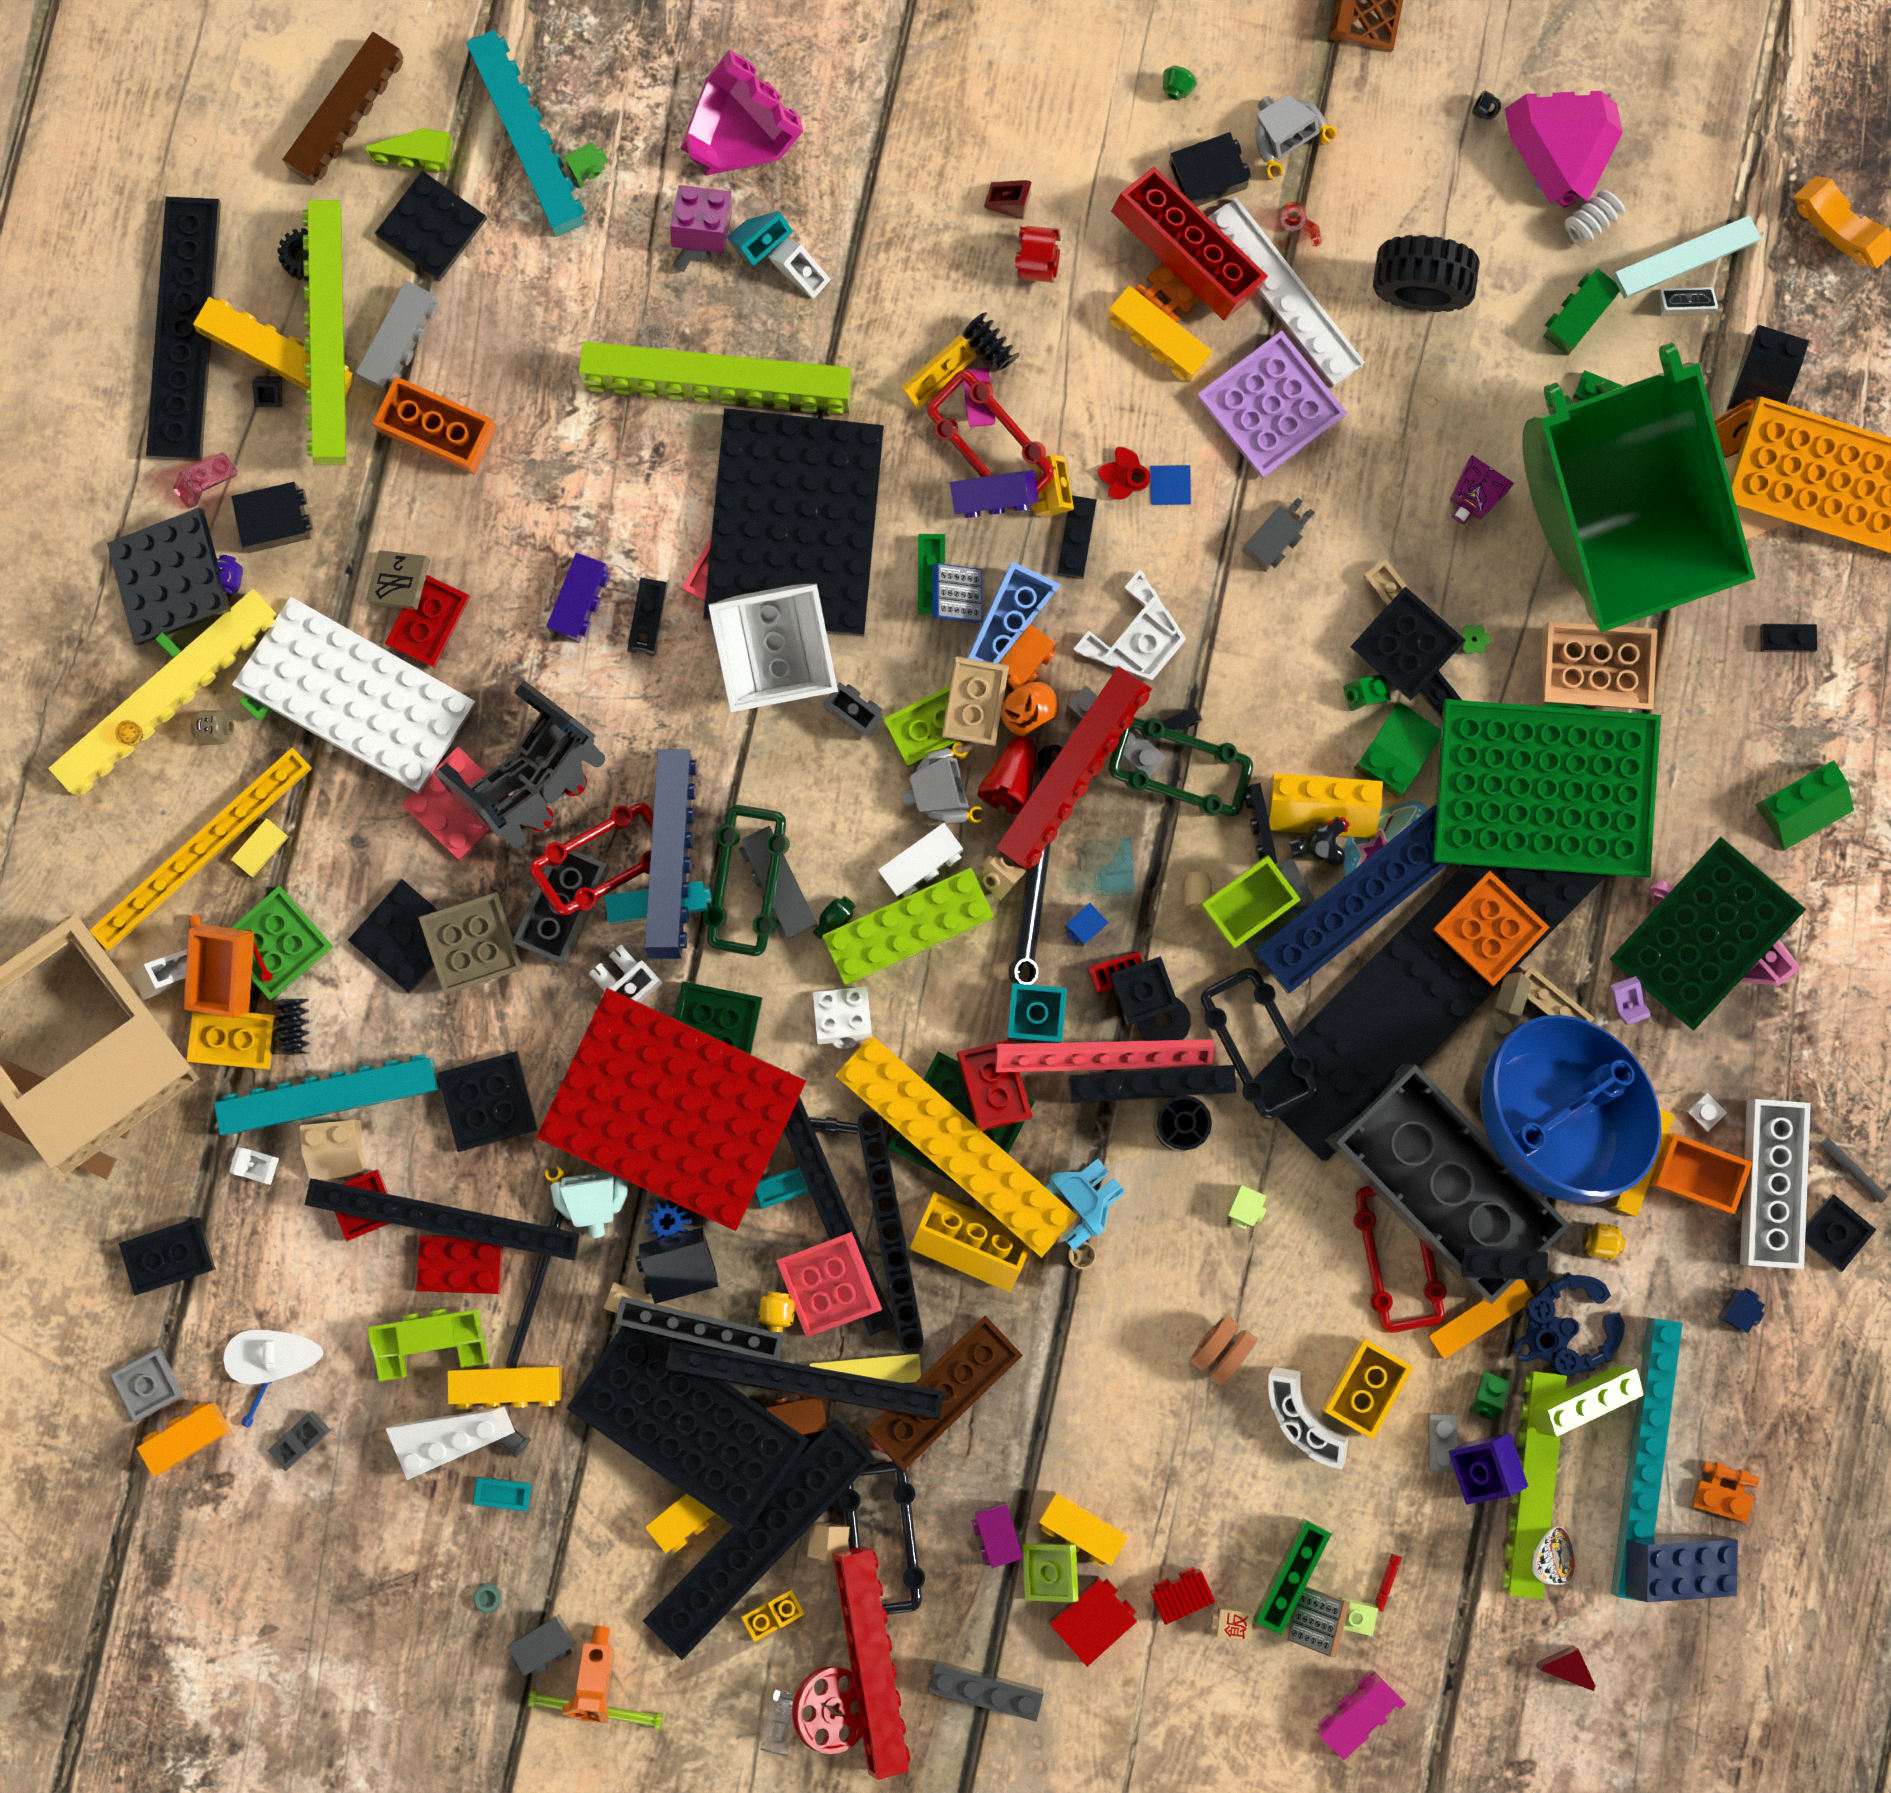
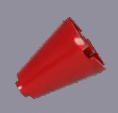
(1010, 777)

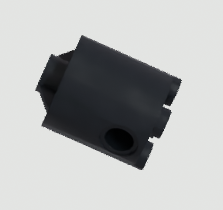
(1192, 1114)

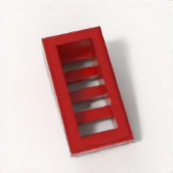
(1095, 976)

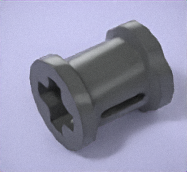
(515, 1442)

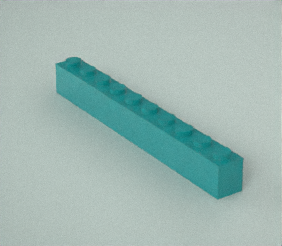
(1648, 1441)

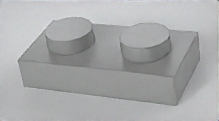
(1441, 1439)

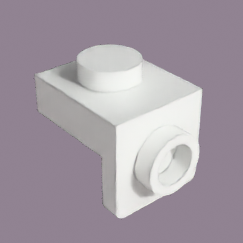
(253, 1165)

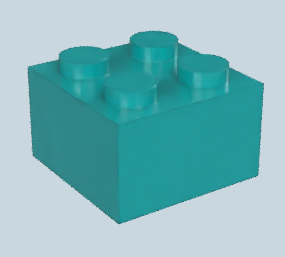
(1036, 1013)

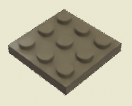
(470, 943)

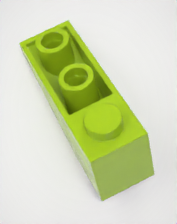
(418, 148)

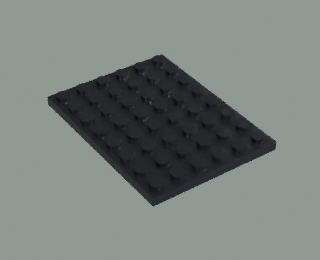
(796, 511)

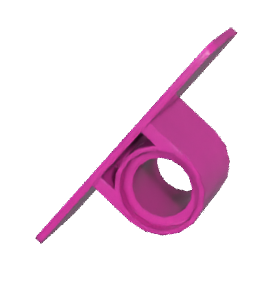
(977, 413)

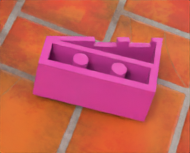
(1359, 1715)

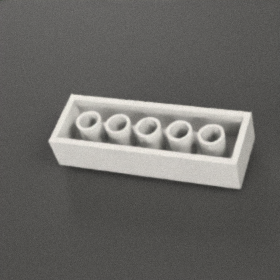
(1776, 1184)

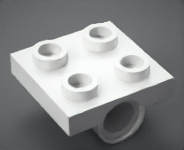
(842, 1016)

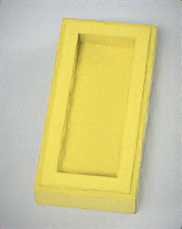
(259, 847)

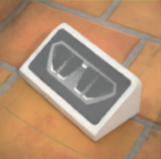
(1688, 301)

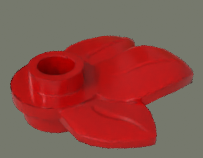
(1120, 474)

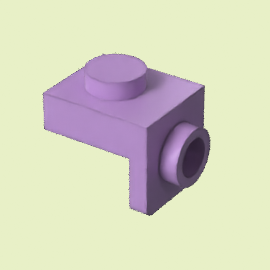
(1629, 1001)

